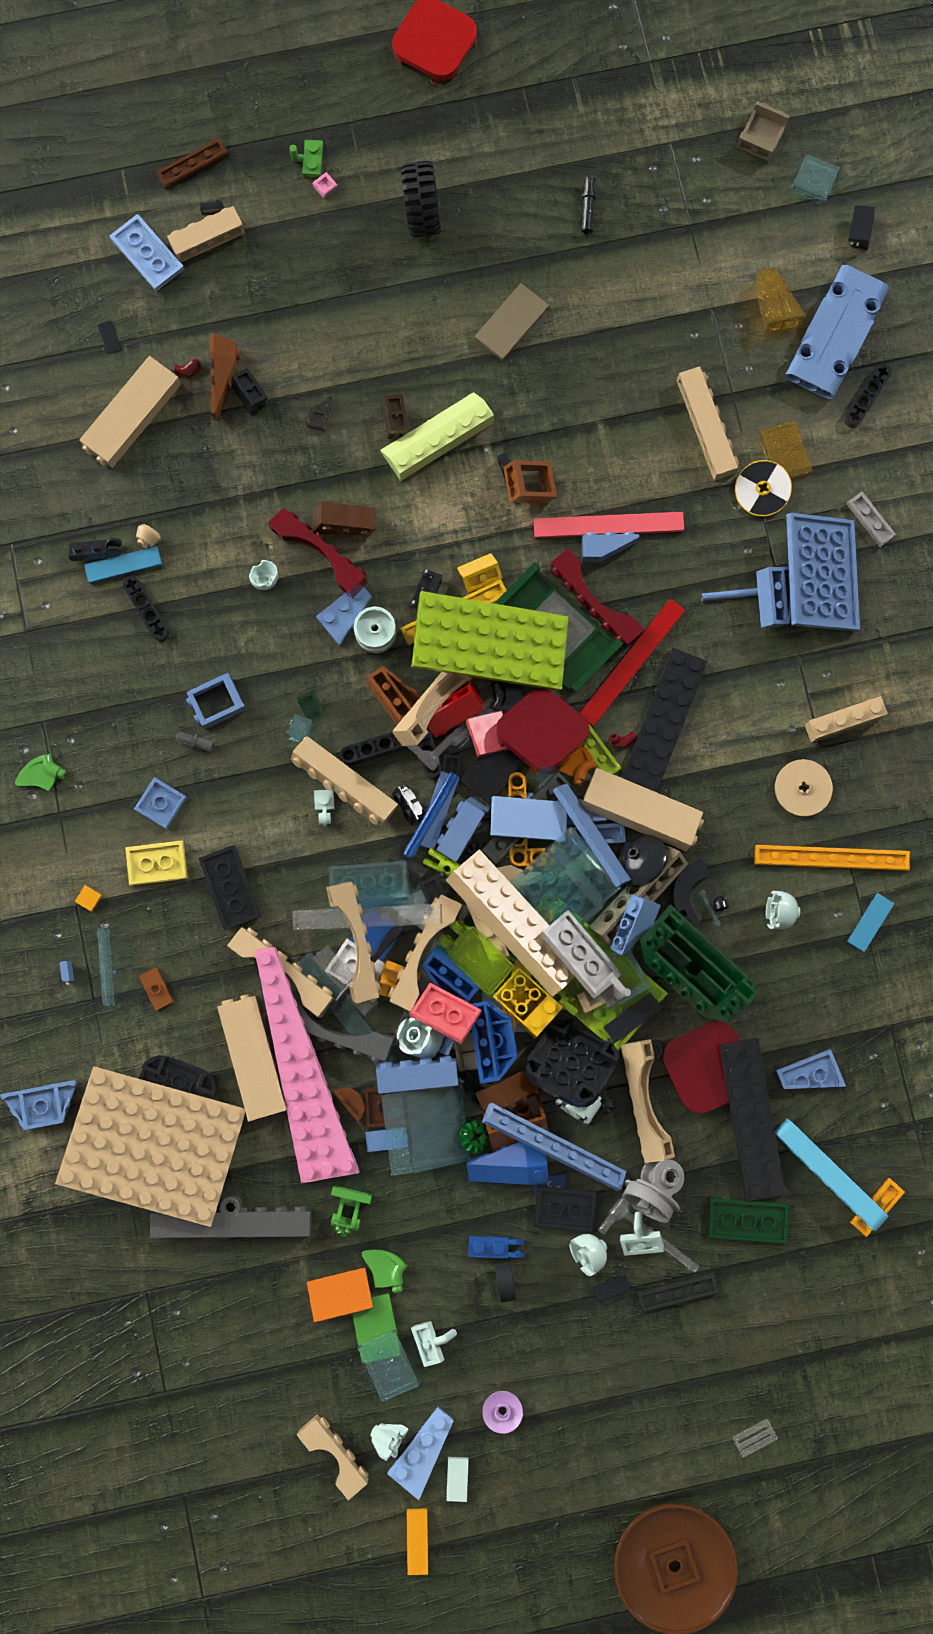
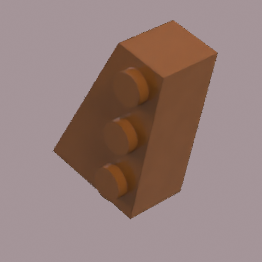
(392, 693)

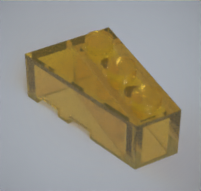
(776, 301)

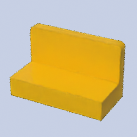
(480, 572)

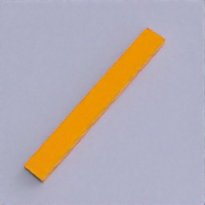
(832, 857)

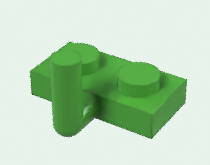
(311, 159)

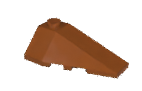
(225, 363)

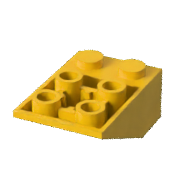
(527, 1003)

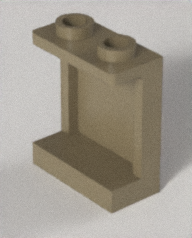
(763, 131)

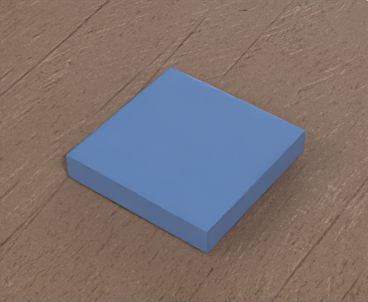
(160, 803)

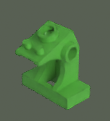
(343, 1225)

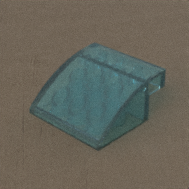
(565, 879)
(424, 1128)

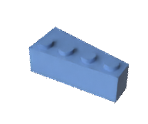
(416, 1074)

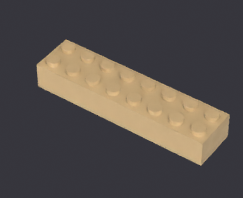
(510, 919)

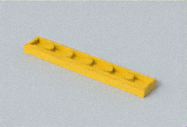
(489, 594)

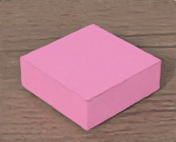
(325, 185)

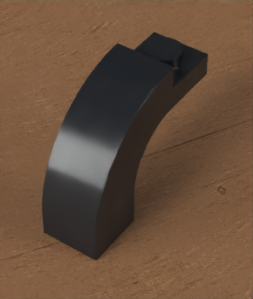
(682, 886)

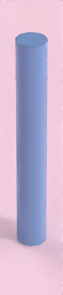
(729, 594)

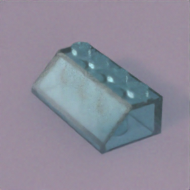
(376, 882)

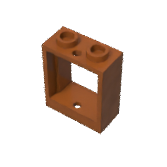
(516, 485)

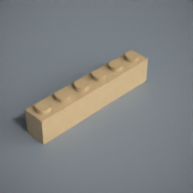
(707, 423)
(343, 781)

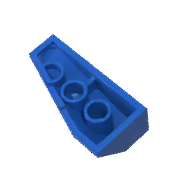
(510, 1165)

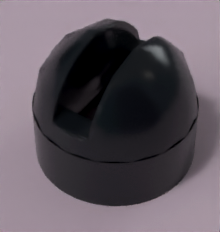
(720, 904)

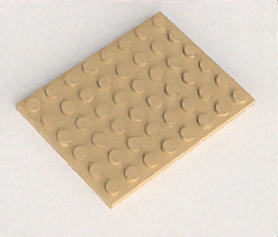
(151, 1146)

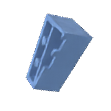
(774, 596)
(462, 828)

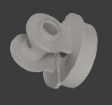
(655, 1189)

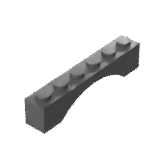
(374, 1044)

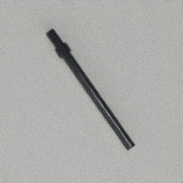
(394, 934)

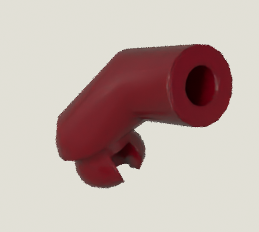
(188, 370)
(622, 742)

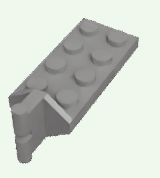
(585, 959)

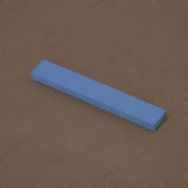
(591, 835)

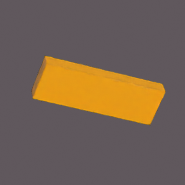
(885, 1198)
(417, 1541)

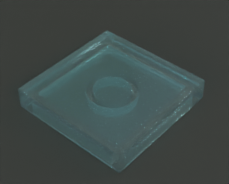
(815, 177)

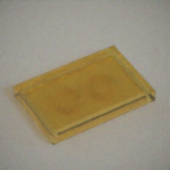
(786, 448)

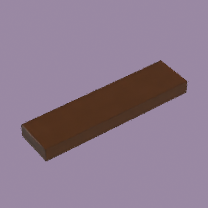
(192, 163)

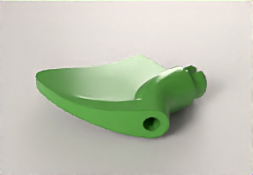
(40, 773)
(386, 1268)

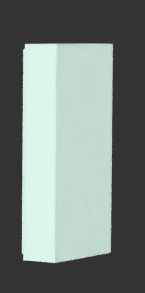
(457, 1479)

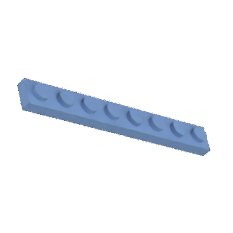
(554, 1146)

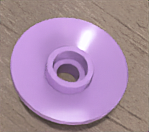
(502, 1422)

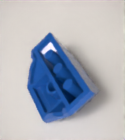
(493, 1042)

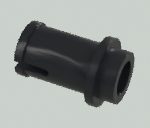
(211, 207)

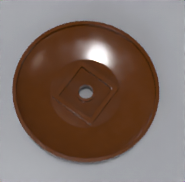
(682, 1598)

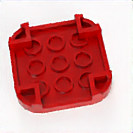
(434, 39)

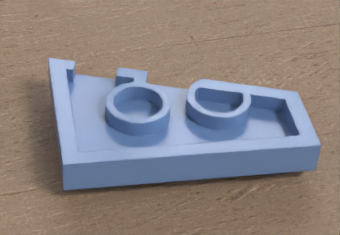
(341, 614)
(811, 1072)

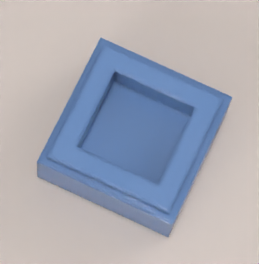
(66, 971)

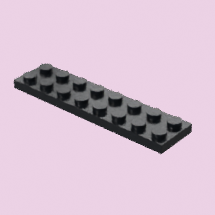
(664, 719)
(752, 1119)

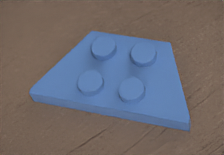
(41, 1104)

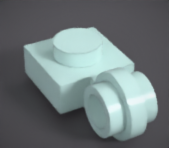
(324, 801)

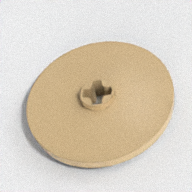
(795, 800)

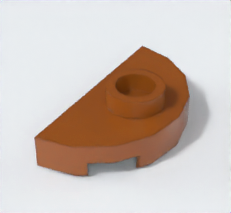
(352, 1101)

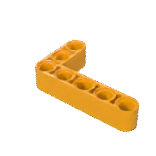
(521, 848)

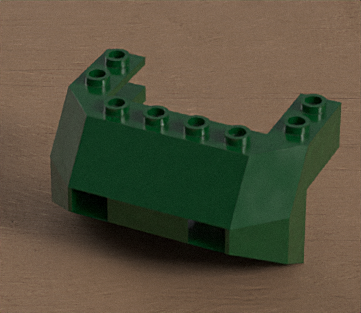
(696, 967)

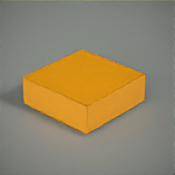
(88, 898)

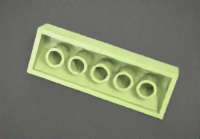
(438, 435)

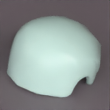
(264, 575)

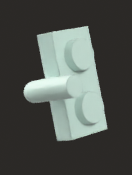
(641, 1242)
(429, 1344)

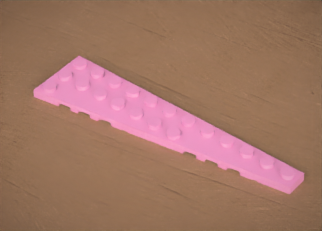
(313, 1120)

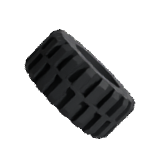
(421, 199)

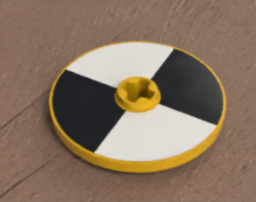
(769, 501)

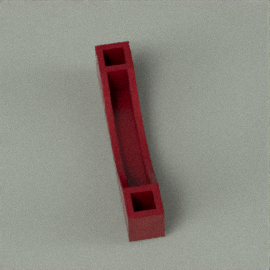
(290, 529)
(622, 626)

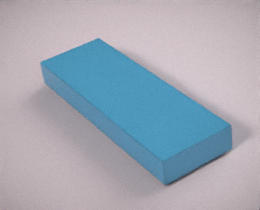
(870, 922)

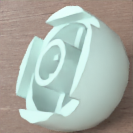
(781, 910)
(590, 1253)

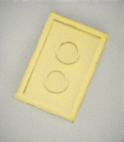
(156, 863)

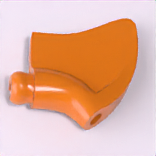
(578, 765)

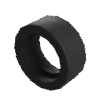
(505, 1282)

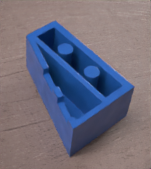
(448, 975)

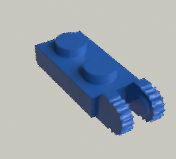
(493, 1247)

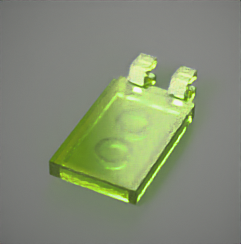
(477, 957)

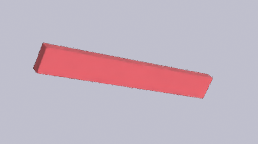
(602, 524)

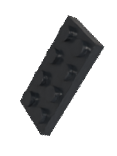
(229, 887)

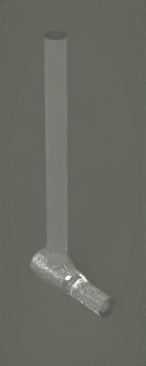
(430, 758)
(621, 1209)

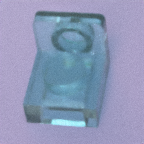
(299, 728)

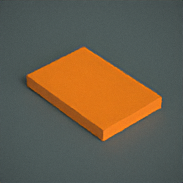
(340, 1295)

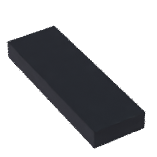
(632, 1017)

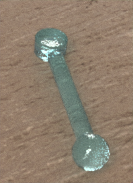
(702, 893)

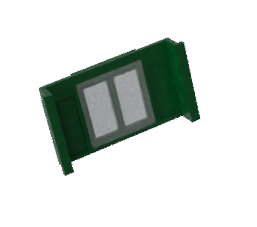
(586, 642)

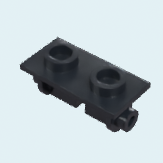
(403, 796)
(468, 1083)

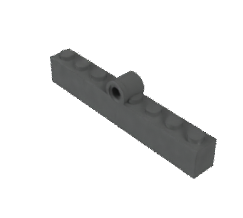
(237, 1223)

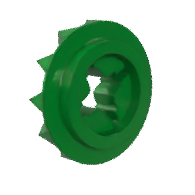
(467, 1133)

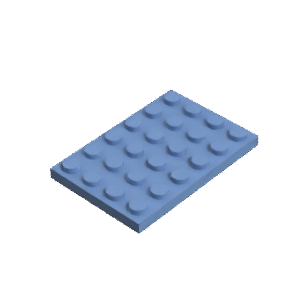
(822, 572)

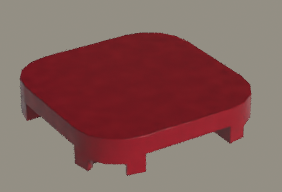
(542, 731)
(696, 1066)

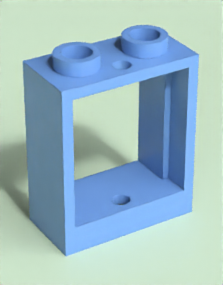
(219, 717)

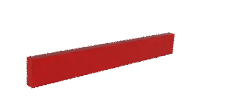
(632, 662)

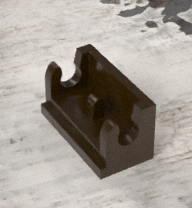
(394, 415)

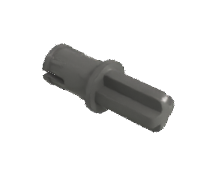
(194, 741)

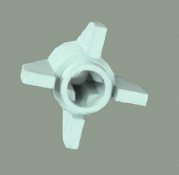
(387, 1439)

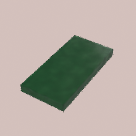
(748, 1220)

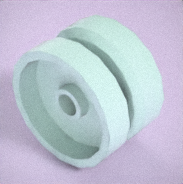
(378, 640)

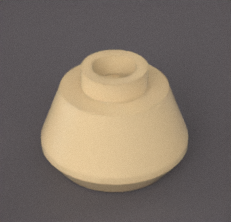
(147, 536)

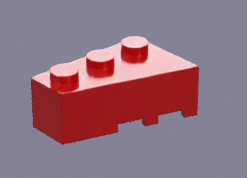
(457, 708)

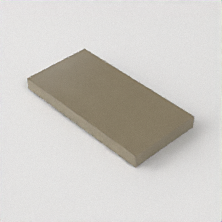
(511, 322)

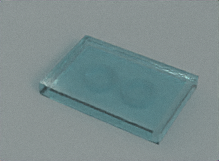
(388, 1365)

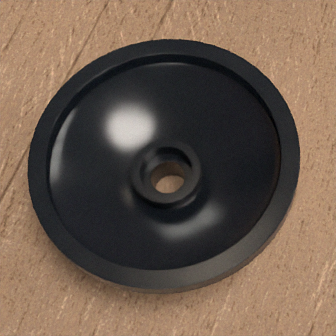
(642, 859)

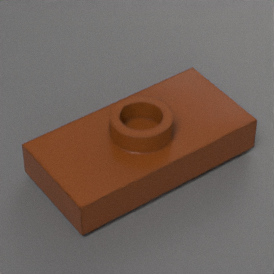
(156, 989)

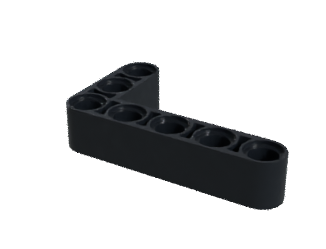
(378, 752)

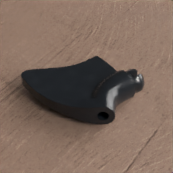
(505, 696)

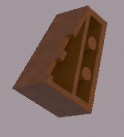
(343, 519)
(508, 1091)

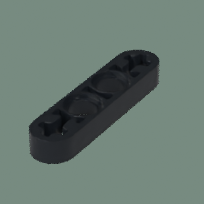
(867, 395)
(146, 608)

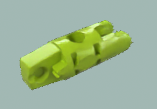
(444, 861)
(565, 999)

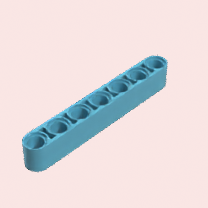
(831, 1175)

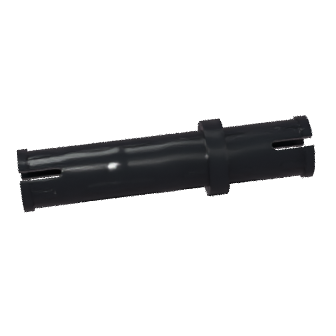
(588, 205)

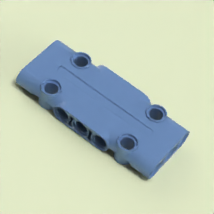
(837, 332)

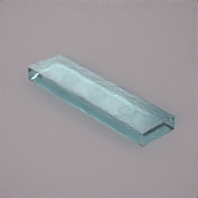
(105, 966)

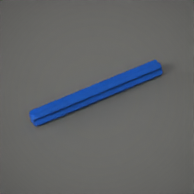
(431, 815)

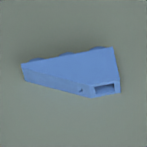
(600, 547)
(635, 922)

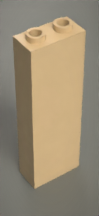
(130, 412)
(642, 809)
(252, 1057)

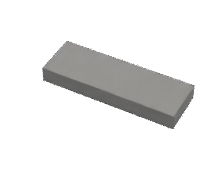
(871, 519)

